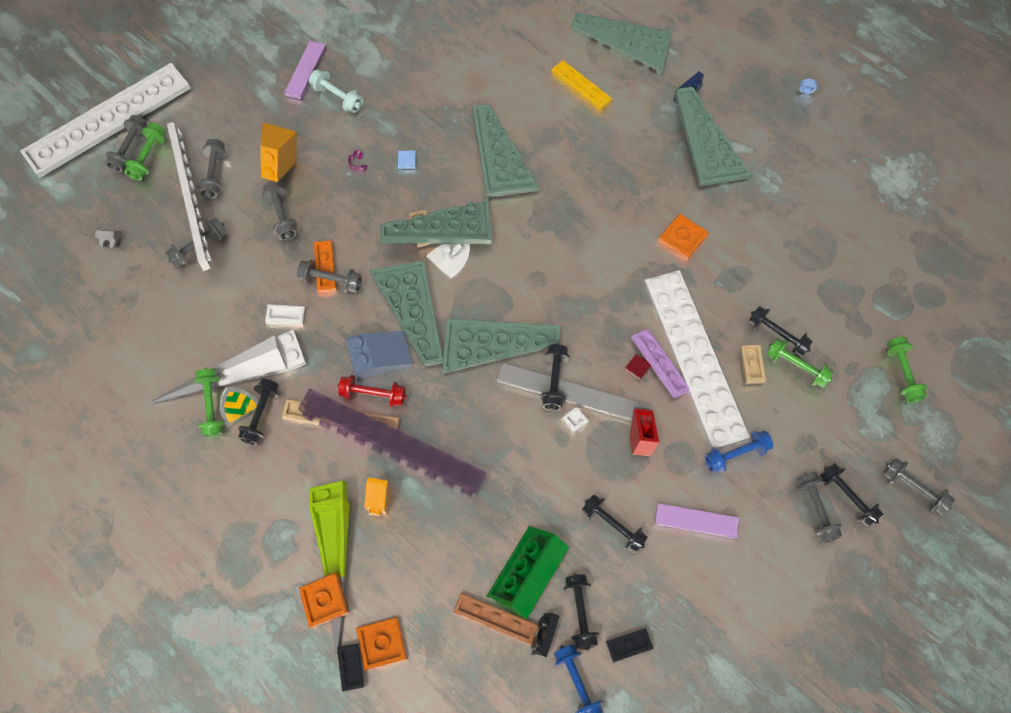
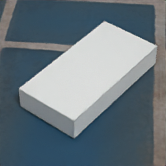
(285, 314)

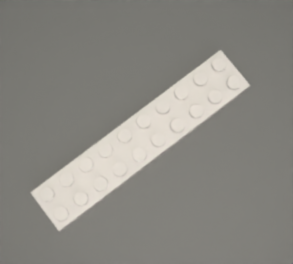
(104, 120)
(696, 361)

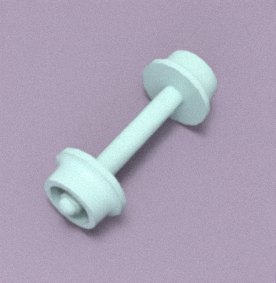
(320, 81)

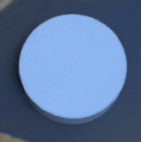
(807, 86)

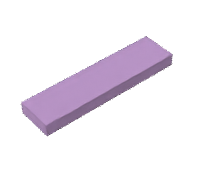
(305, 67)
(660, 363)
(696, 521)

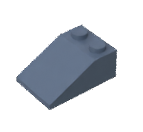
(378, 353)

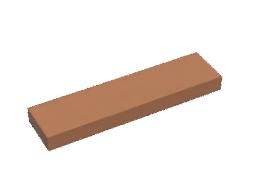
(495, 619)

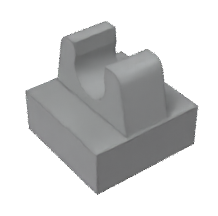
(108, 235)

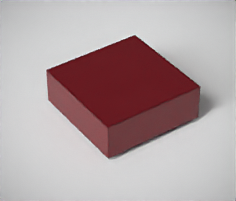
(637, 367)

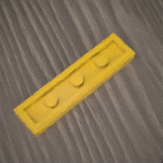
(581, 85)

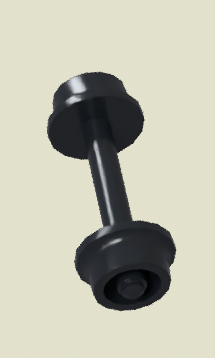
(759, 317)
(553, 400)
(250, 435)
(593, 506)
(870, 515)
(576, 584)

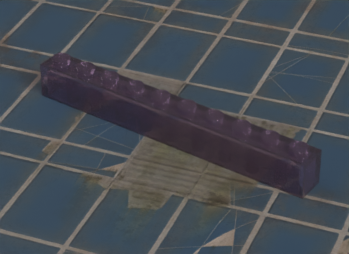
(393, 443)

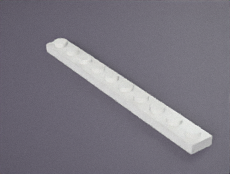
(190, 199)

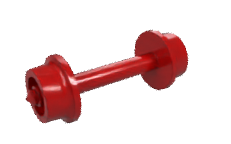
(396, 394)

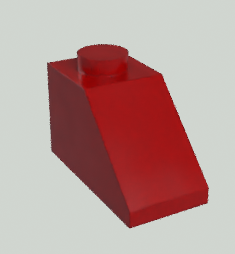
(643, 432)

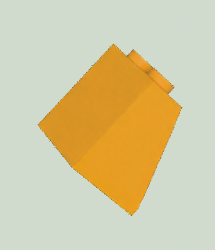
(277, 151)

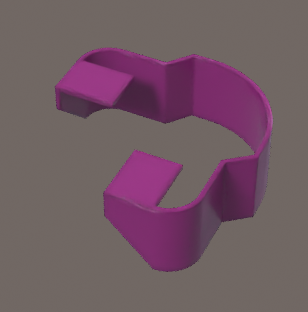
(363, 167)

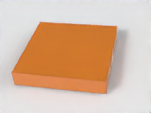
(683, 236)
(324, 600)
(381, 644)

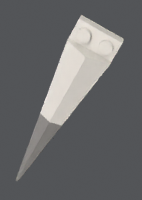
(267, 358)

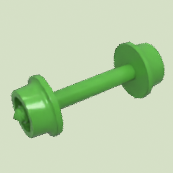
(154, 134)
(822, 376)
(914, 392)
(211, 427)

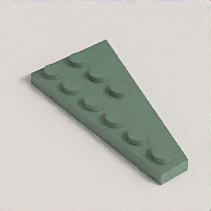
(630, 40)
(708, 145)
(500, 160)
(444, 226)
(410, 300)
(482, 342)

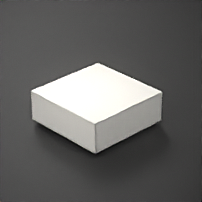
(575, 420)

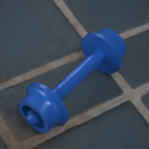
(760, 441)
(566, 656)

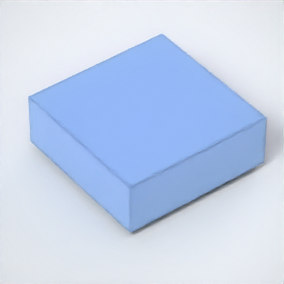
(407, 159)

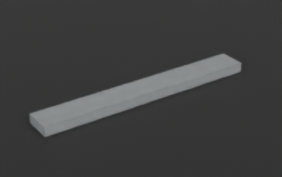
(574, 393)

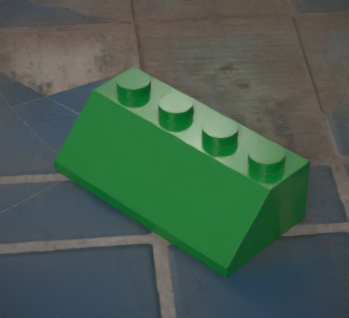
(528, 571)

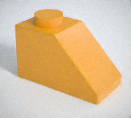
(377, 496)

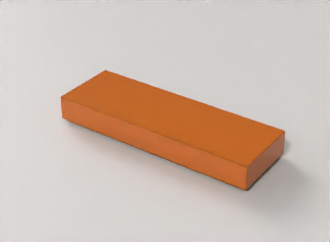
(325, 262)

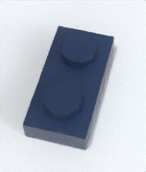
(695, 82)

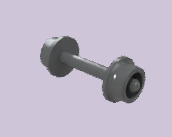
(117, 161)
(208, 186)
(285, 227)
(176, 257)
(307, 270)
(941, 503)
(829, 532)

